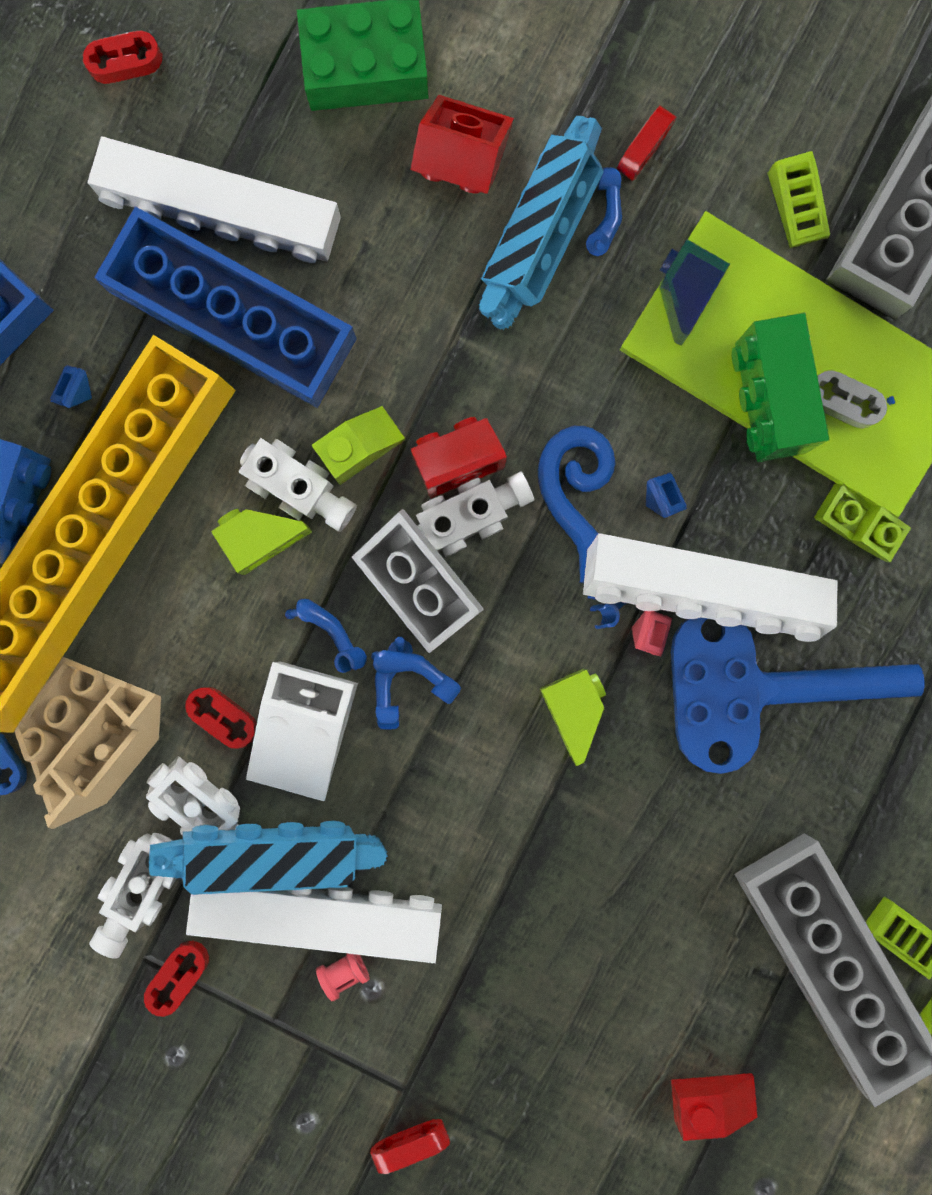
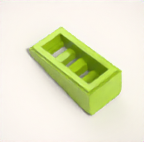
(809, 180)
(880, 922)

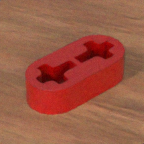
(122, 56)
(646, 143)
(214, 724)
(183, 983)
(410, 1146)

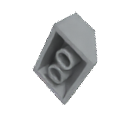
(417, 581)

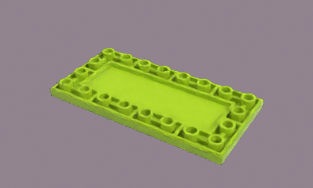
(874, 462)

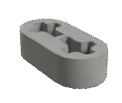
(851, 391)

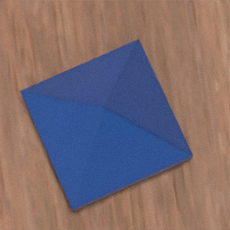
(71, 388)
(664, 496)

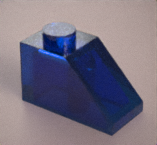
(688, 286)

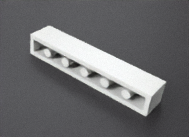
(214, 200)
(710, 588)
(322, 921)

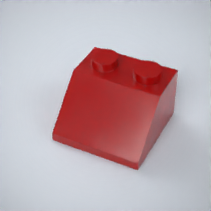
(461, 144)
(458, 456)

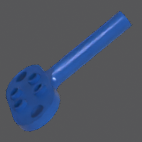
(723, 691)

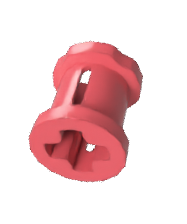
(342, 975)

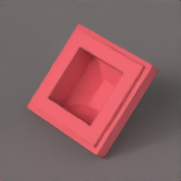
(651, 632)

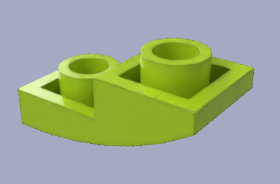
(861, 523)

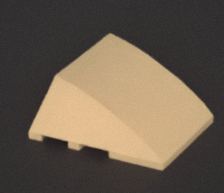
(85, 738)

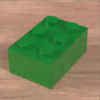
(362, 54)
(780, 388)

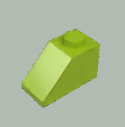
(358, 443)
(256, 537)
(576, 710)

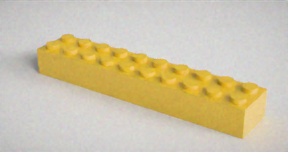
(99, 514)

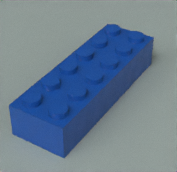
(226, 307)

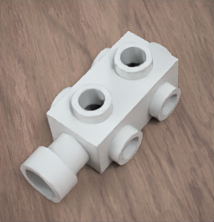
(283, 479)
(462, 517)
(187, 803)
(119, 908)

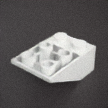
(300, 730)

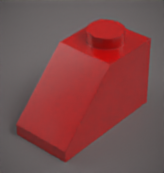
(713, 1105)

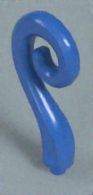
(548, 478)

